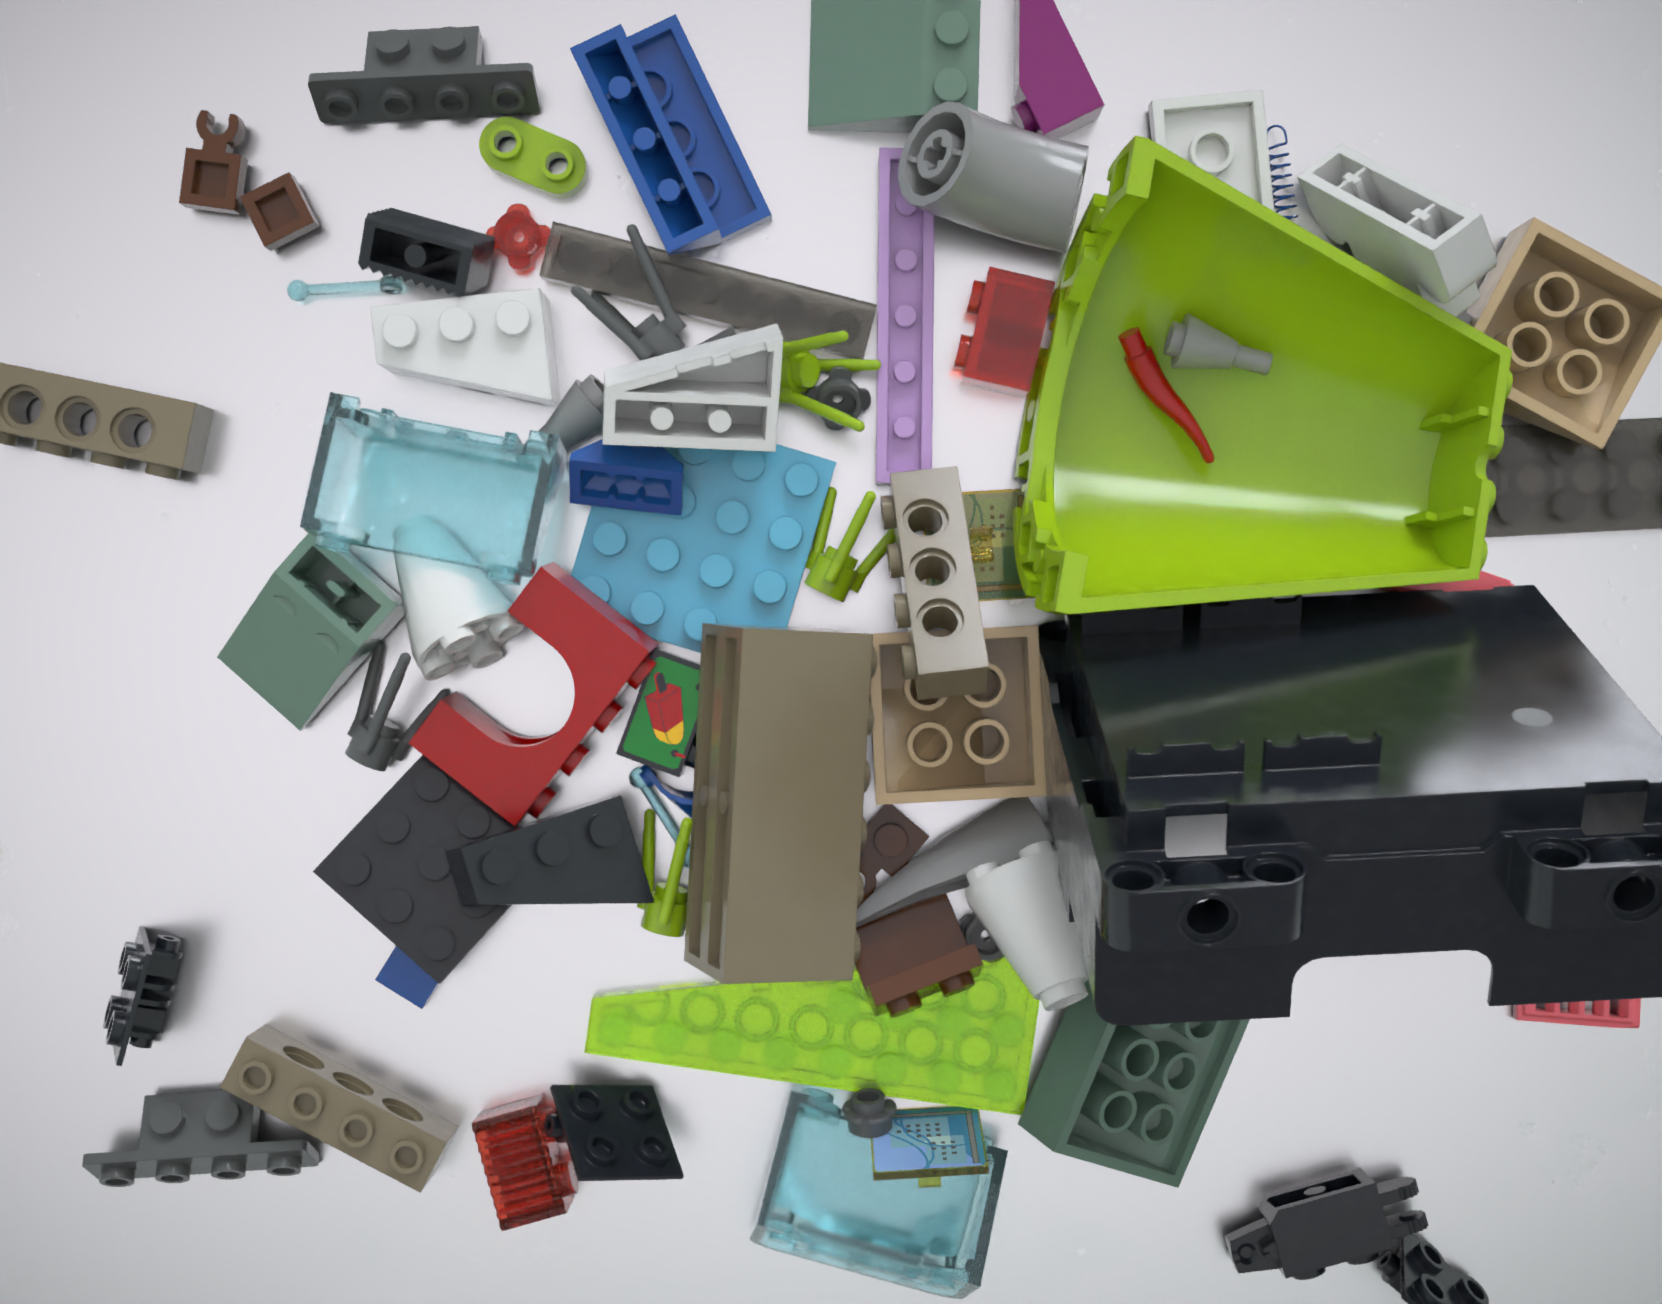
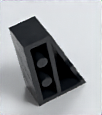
(559, 859)

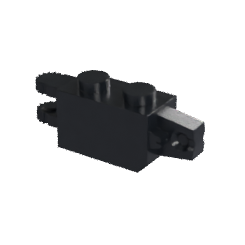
(1325, 1225)

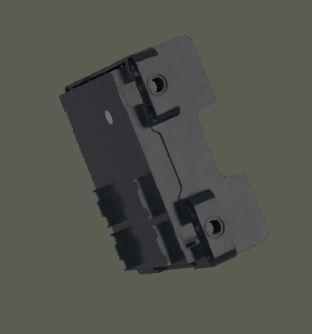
(1384, 789)

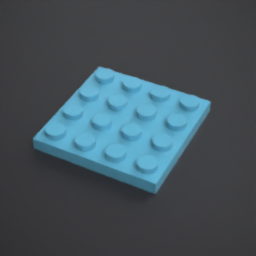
(727, 556)

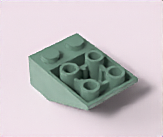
(311, 629)

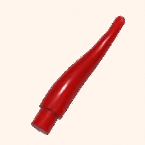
(1153, 383)

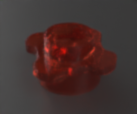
(514, 221)

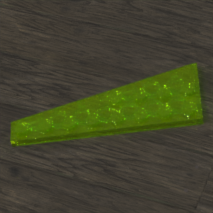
(824, 1034)

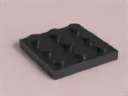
(399, 873)

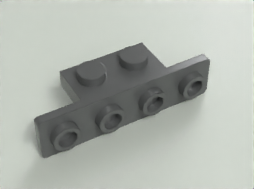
(424, 77)
(199, 1136)

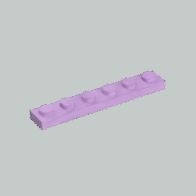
(903, 327)

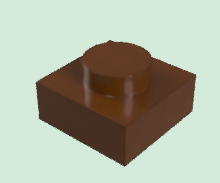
(279, 211)

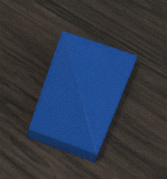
(627, 478)

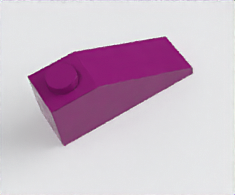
(1050, 77)

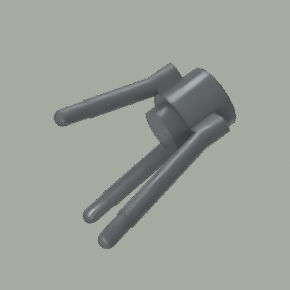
(651, 336)
(374, 736)

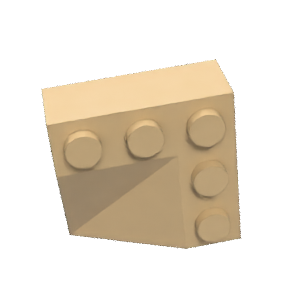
(1574, 330)
(964, 743)

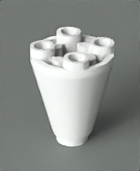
(452, 615)
(1030, 925)

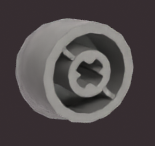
(993, 176)

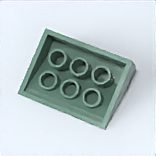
(890, 61)
(1130, 1092)

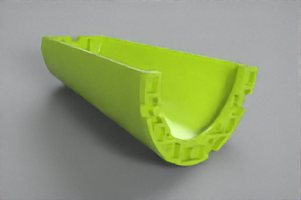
(1326, 473)

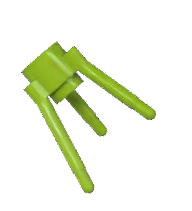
(802, 370)
(834, 571)
(669, 911)

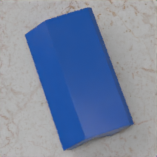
(672, 135)

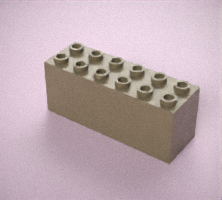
(779, 803)

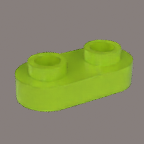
(531, 157)

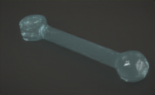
(299, 290)
(637, 782)

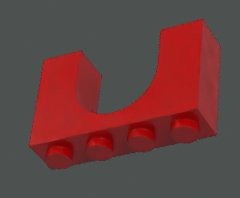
(517, 770)

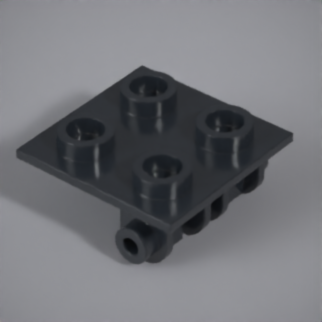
(137, 1011)
(613, 1132)
(1425, 1277)

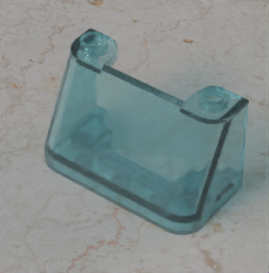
(432, 490)
(830, 1211)

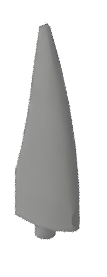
(943, 867)

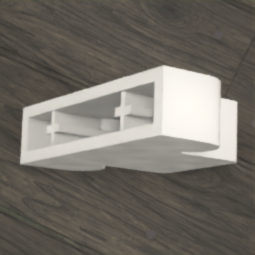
(1400, 227)

